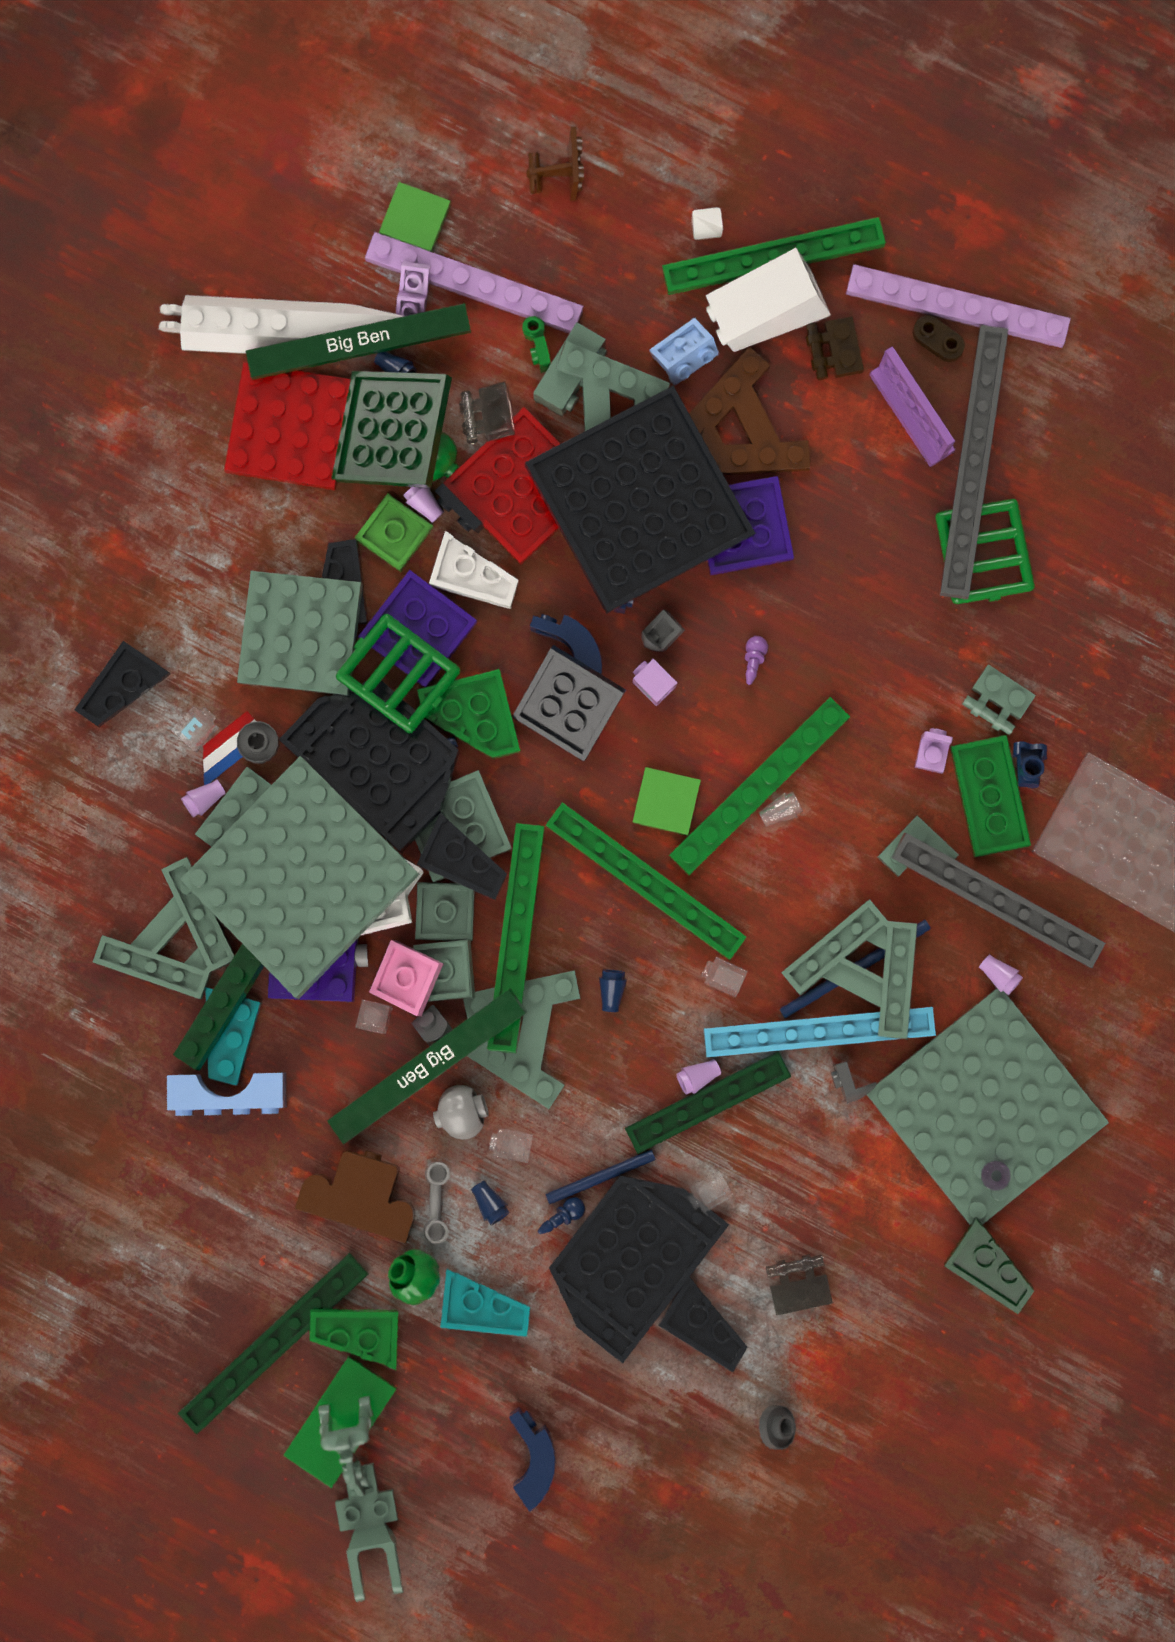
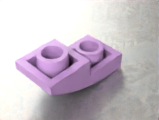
(413, 288)

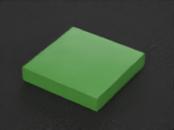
(415, 217)
(394, 532)
(666, 801)

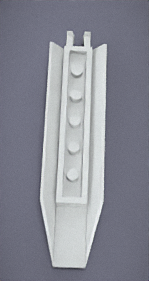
(247, 324)

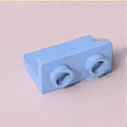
(685, 351)

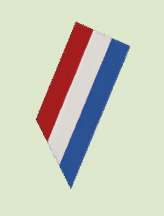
(222, 749)

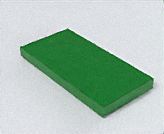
(990, 796)
(343, 1397)

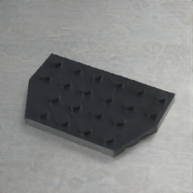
(374, 764)
(632, 1260)

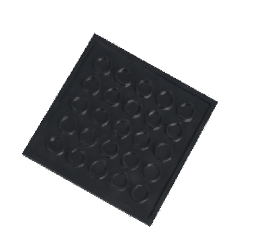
(639, 499)

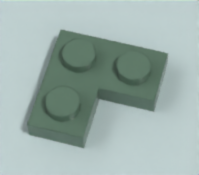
(921, 831)

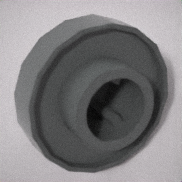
(257, 742)
(777, 1427)

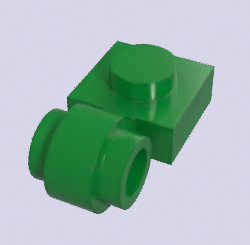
(540, 353)

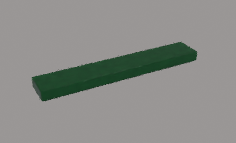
(707, 1102)

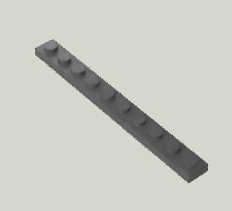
(974, 462)

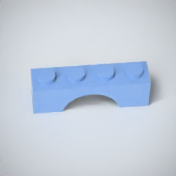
(190, 1093)

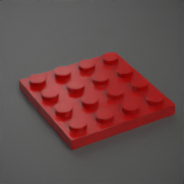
(287, 427)
(503, 493)

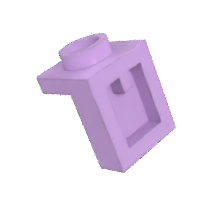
(933, 750)

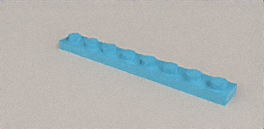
(809, 1033)

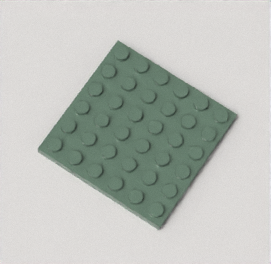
(299, 877)
(983, 1097)

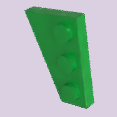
(358, 1332)

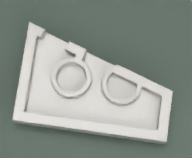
(470, 575)

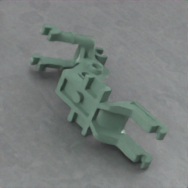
(366, 1507)

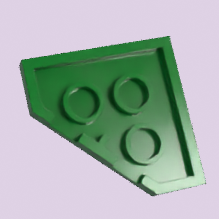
(476, 713)

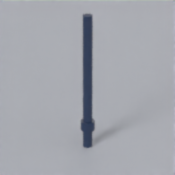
(827, 986)

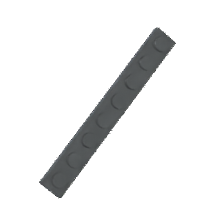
(998, 900)

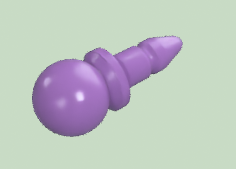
(756, 650)

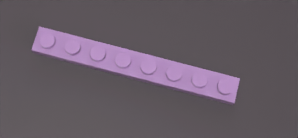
(477, 283)
(957, 305)

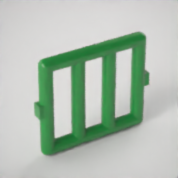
(1021, 558)
(366, 691)

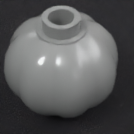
(461, 1112)

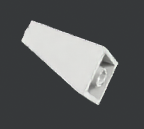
(767, 302)

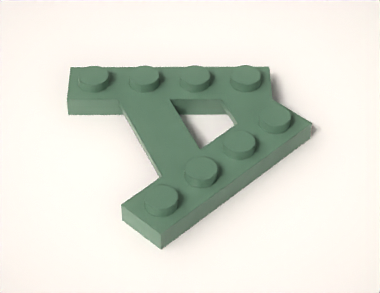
(605, 375)
(142, 956)
(889, 993)
(524, 1068)

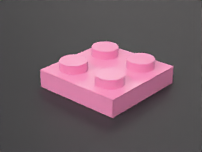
(406, 977)

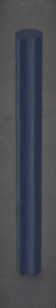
(600, 1177)

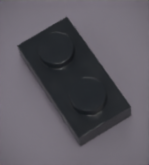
(450, 501)

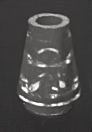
(781, 809)

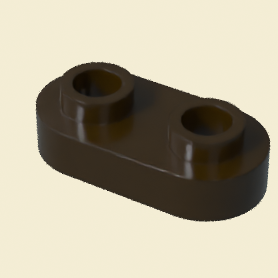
(937, 340)

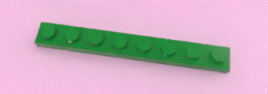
(735, 263)
(759, 786)
(646, 881)
(518, 925)

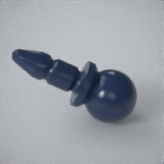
(572, 1210)

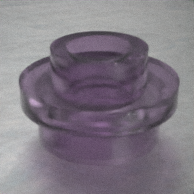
(987, 1171)

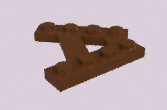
(765, 450)

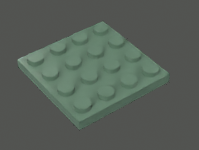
(298, 631)

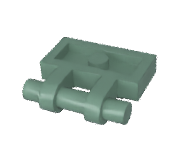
(1003, 693)

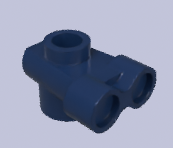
(1029, 758)

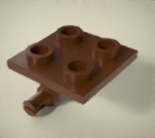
(573, 168)

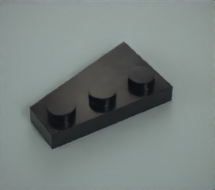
(344, 563)
(120, 684)
(460, 860)
(701, 1326)

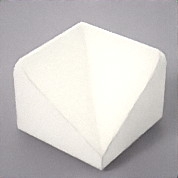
(707, 223)

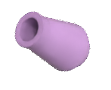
(424, 502)
(202, 798)
(1002, 975)
(697, 1076)

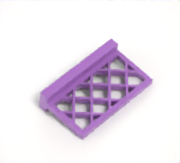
(912, 408)

